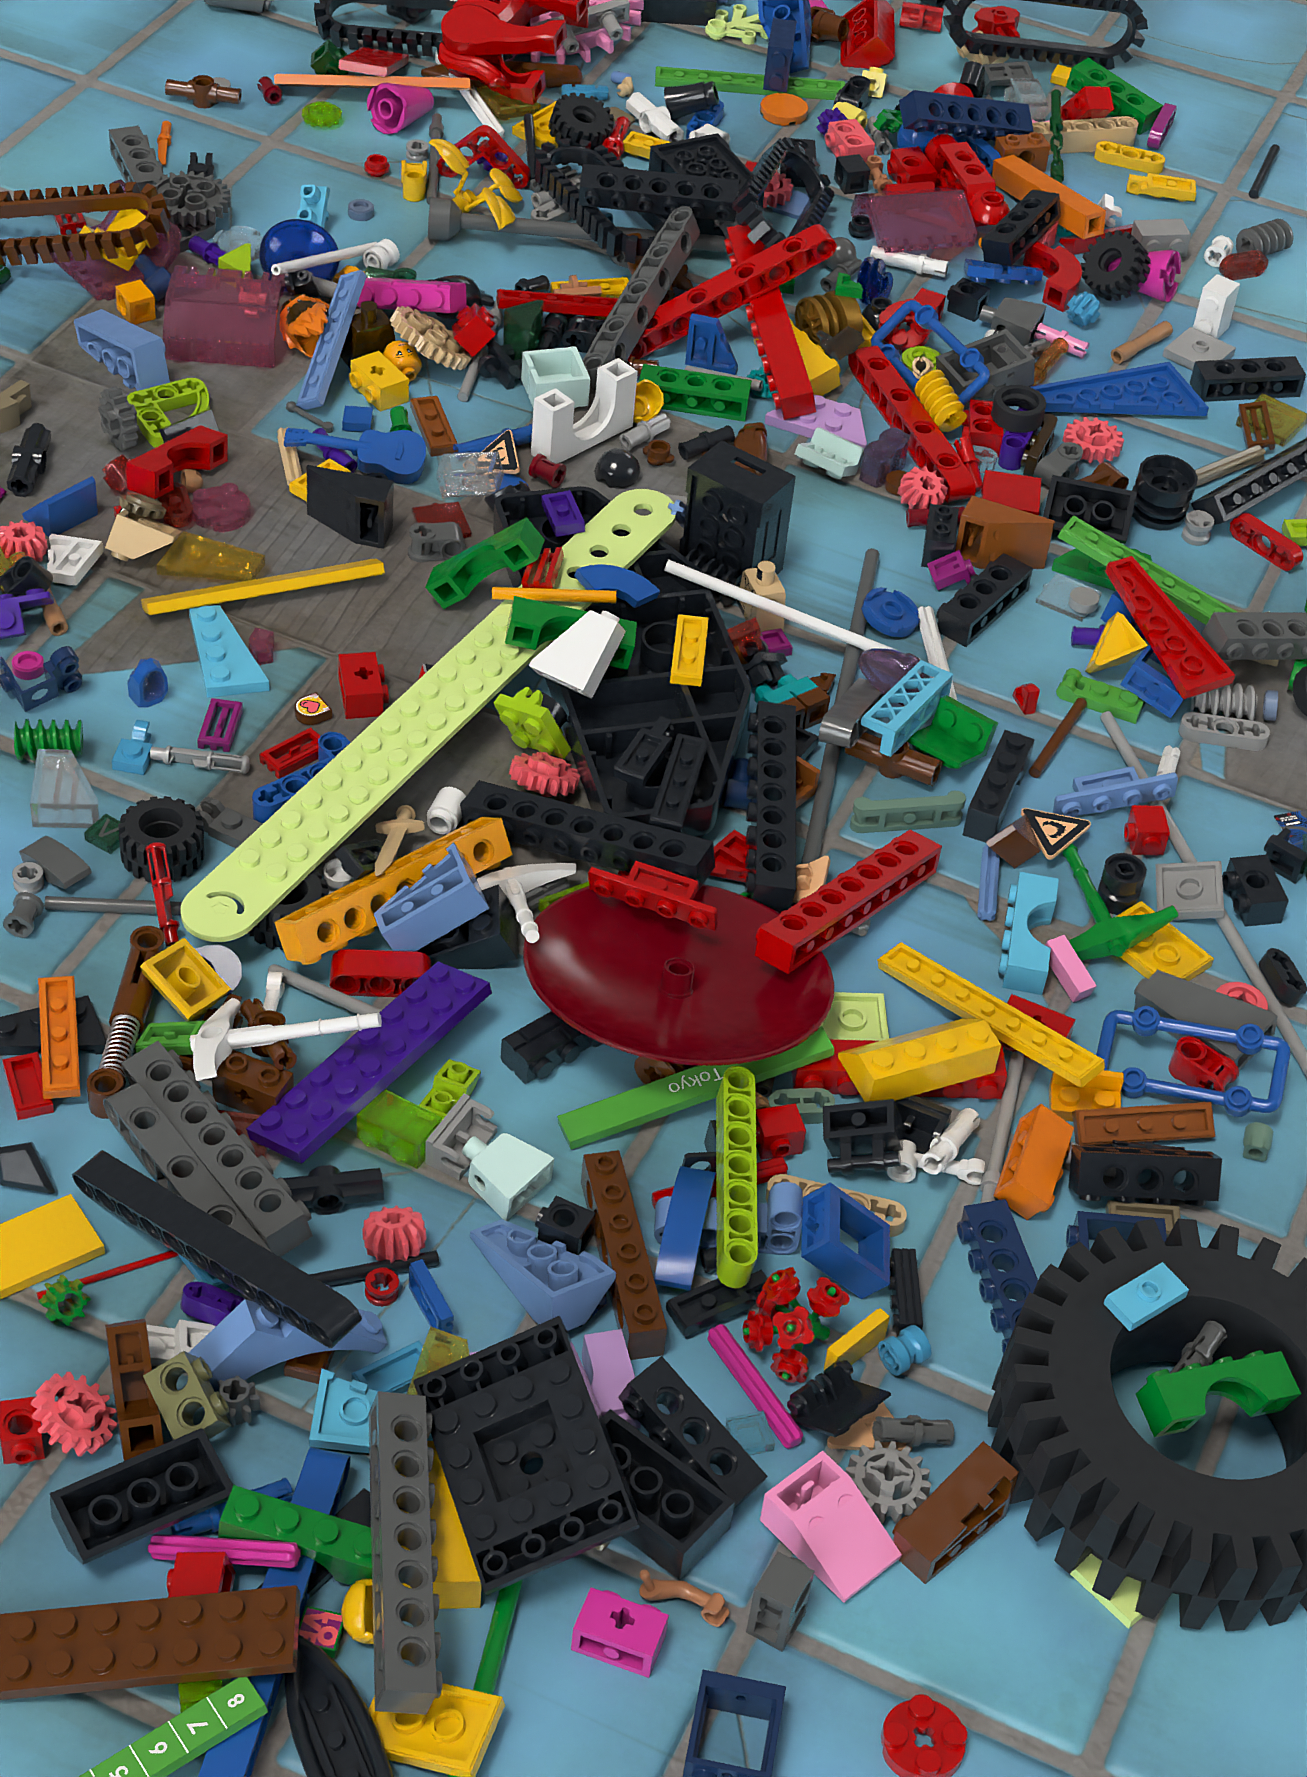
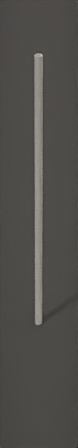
(1226, 924)

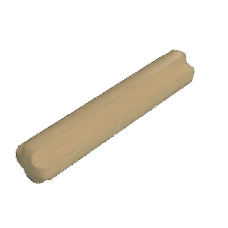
(289, 458)

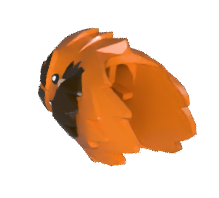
(303, 322)

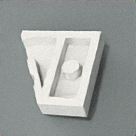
(72, 557)

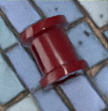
(547, 470)

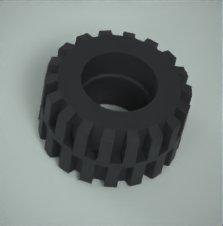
(163, 822)
(308, 891)

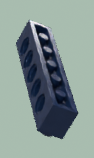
(964, 115)
(1007, 1252)

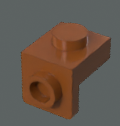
(806, 780)

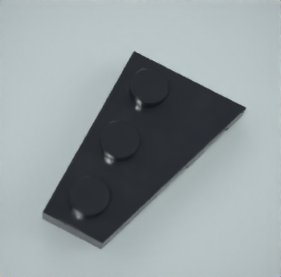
(22, 1034)

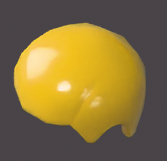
(648, 401)
(358, 1611)

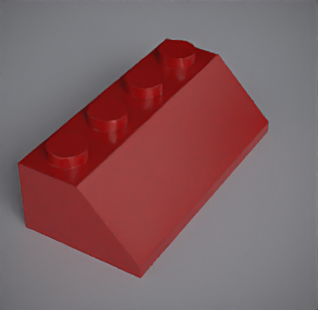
(869, 36)

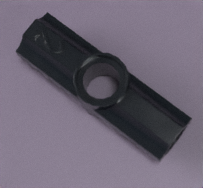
(29, 460)
(328, 1189)

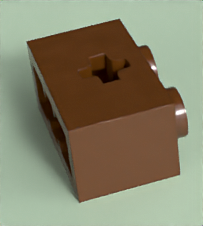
(250, 1084)

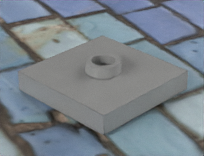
(1197, 346)
(1191, 888)

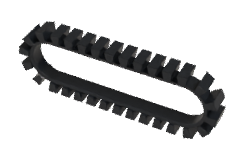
(338, 31)
(1045, 49)
(747, 199)
(589, 218)

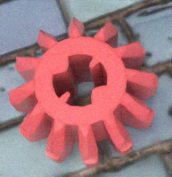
(922, 488)
(23, 538)
(394, 1234)

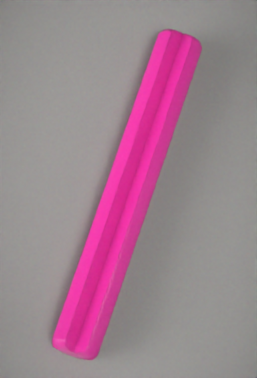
(755, 1386)
(238, 1550)

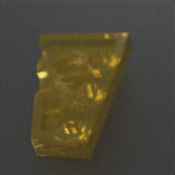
(209, 559)

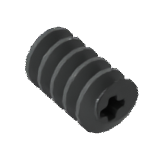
(1265, 237)

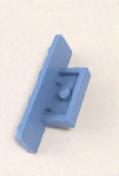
(1113, 790)

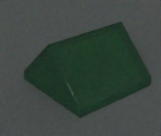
(523, 326)

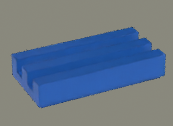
(429, 1297)

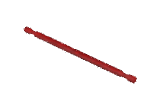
(121, 1269)

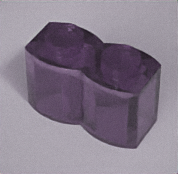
(884, 456)

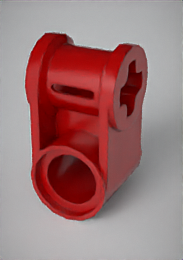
(1201, 1065)

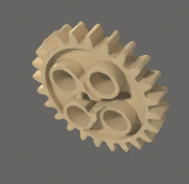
(429, 337)

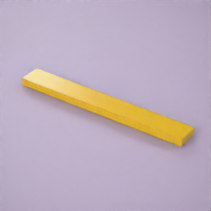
(262, 586)
(1005, 1021)

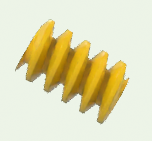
(940, 401)

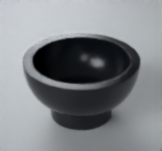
(874, 309)

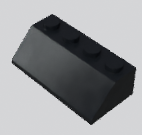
(139, 1496)

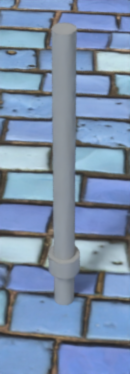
(472, 371)
(991, 1176)

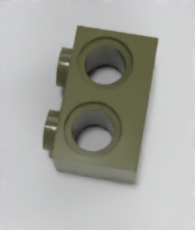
(180, 1406)

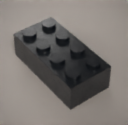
(675, 1506)

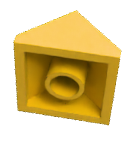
(185, 980)

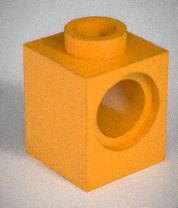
(135, 302)

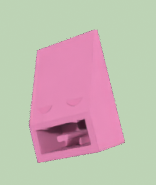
(829, 1526)

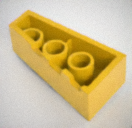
(456, 1576)

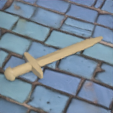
(396, 830)

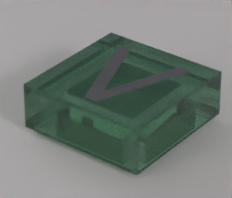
(104, 834)

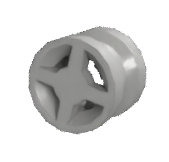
(1197, 528)

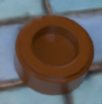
(893, 481)

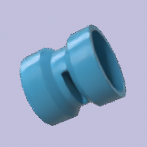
(902, 1351)

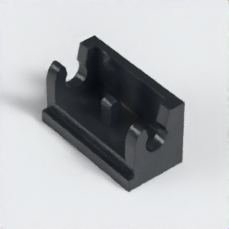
(922, 1121)

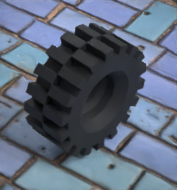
(580, 119)
(1125, 276)

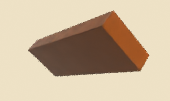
(433, 425)

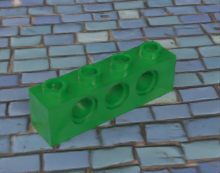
(1125, 97)
(700, 392)

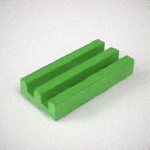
(170, 1035)

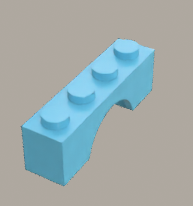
(1027, 959)

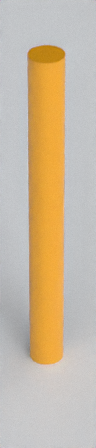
(563, 595)

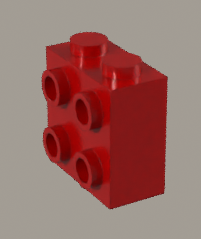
(1012, 490)

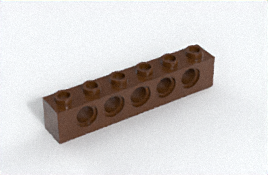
(624, 1251)

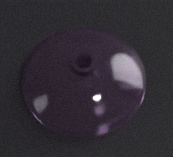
(887, 667)

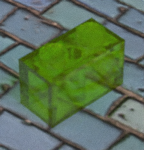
(396, 1127)

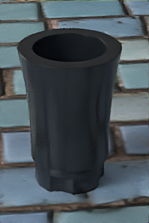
(690, 98)

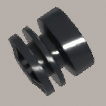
(1163, 491)

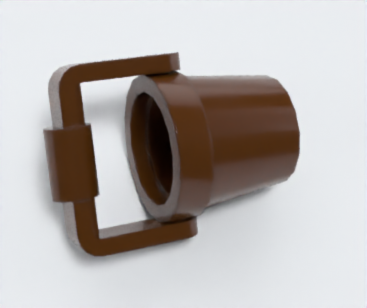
(828, 26)

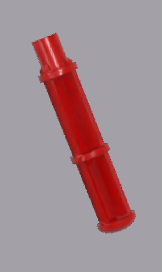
(162, 892)

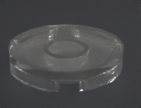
(238, 236)

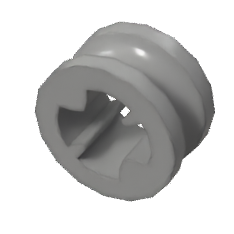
(417, 150)
(23, 872)

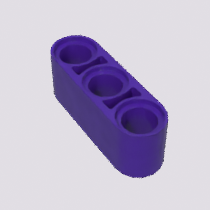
(1013, 447)

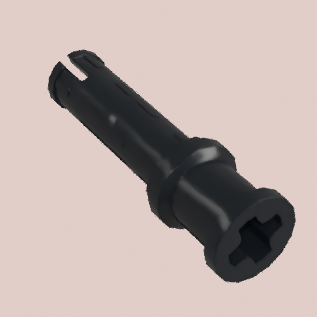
(551, 332)

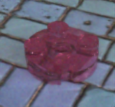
(207, 506)

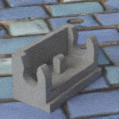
(450, 1136)

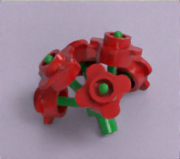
(793, 1327)

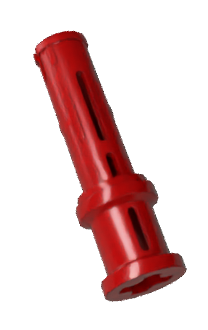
(617, 136)

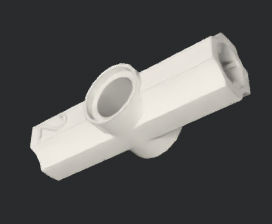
(654, 118)

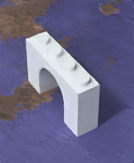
(609, 415)

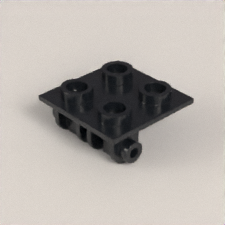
(834, 1400)

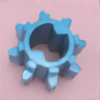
(1083, 309)

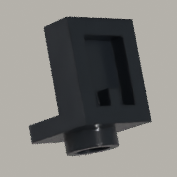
(1284, 857)

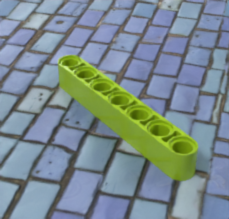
(736, 1177)

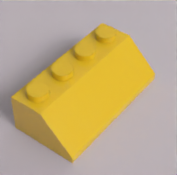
(922, 1060)

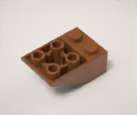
(995, 529)

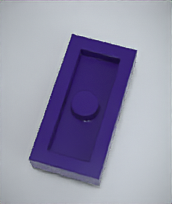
(563, 513)

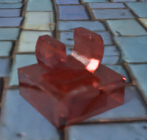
(746, 632)

